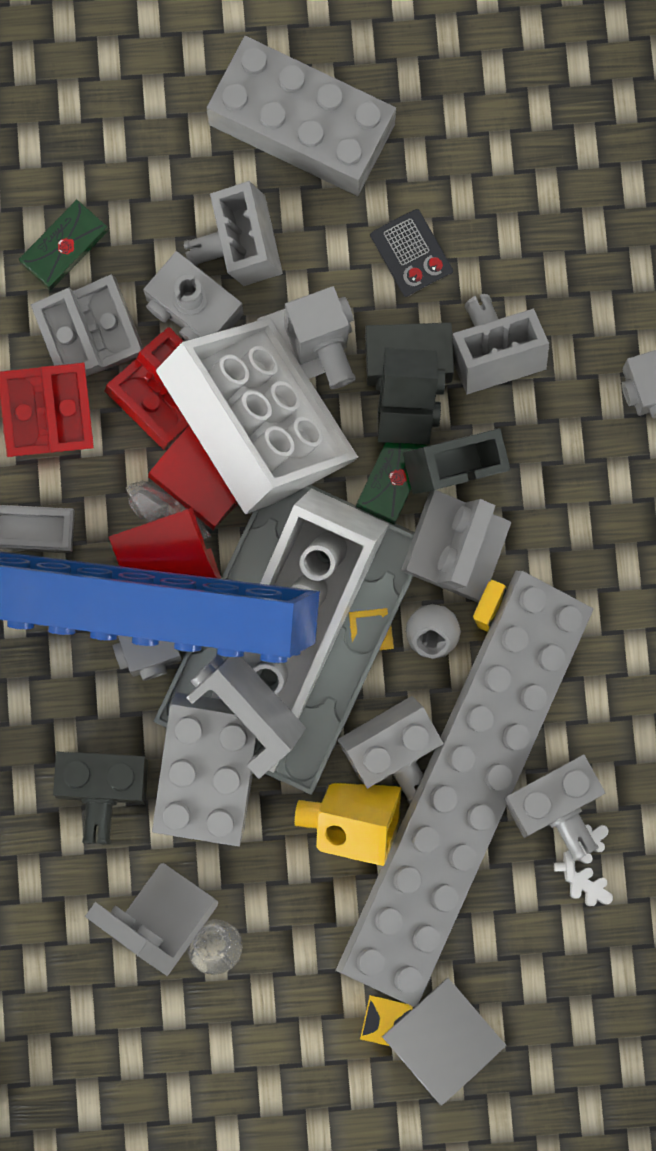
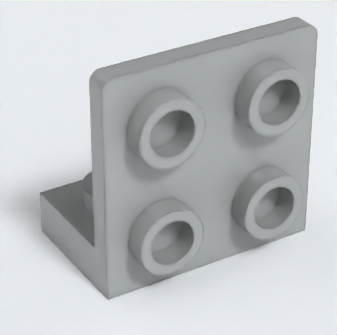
(159, 920)

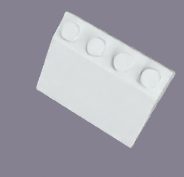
(255, 413)

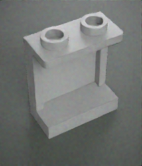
(254, 705)

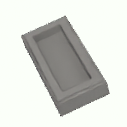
(36, 529)

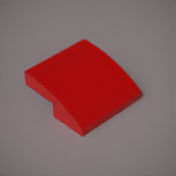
(144, 395)
(45, 410)
(194, 480)
(166, 545)

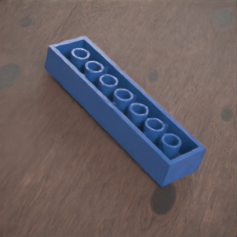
(157, 607)

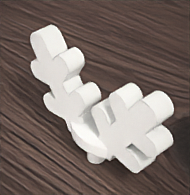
(579, 881)

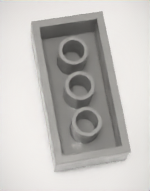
(301, 115)

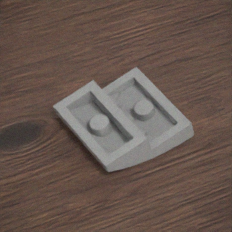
(88, 326)
(444, 1041)

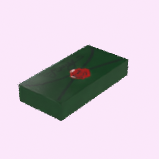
(63, 244)
(388, 483)

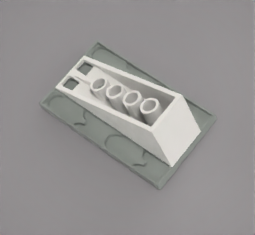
(356, 566)

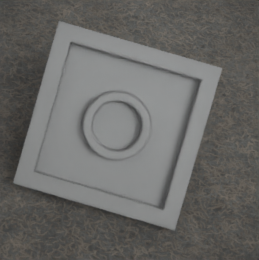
(456, 544)

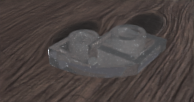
(154, 503)

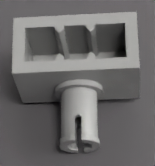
(242, 236)
(191, 299)
(320, 329)
(498, 348)
(392, 746)
(557, 802)

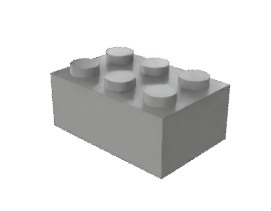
(204, 772)

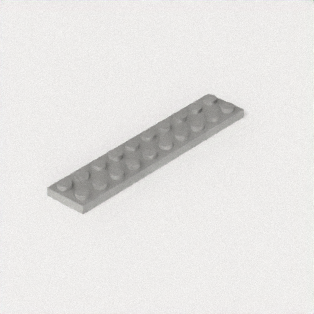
(465, 789)

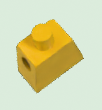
(354, 820)

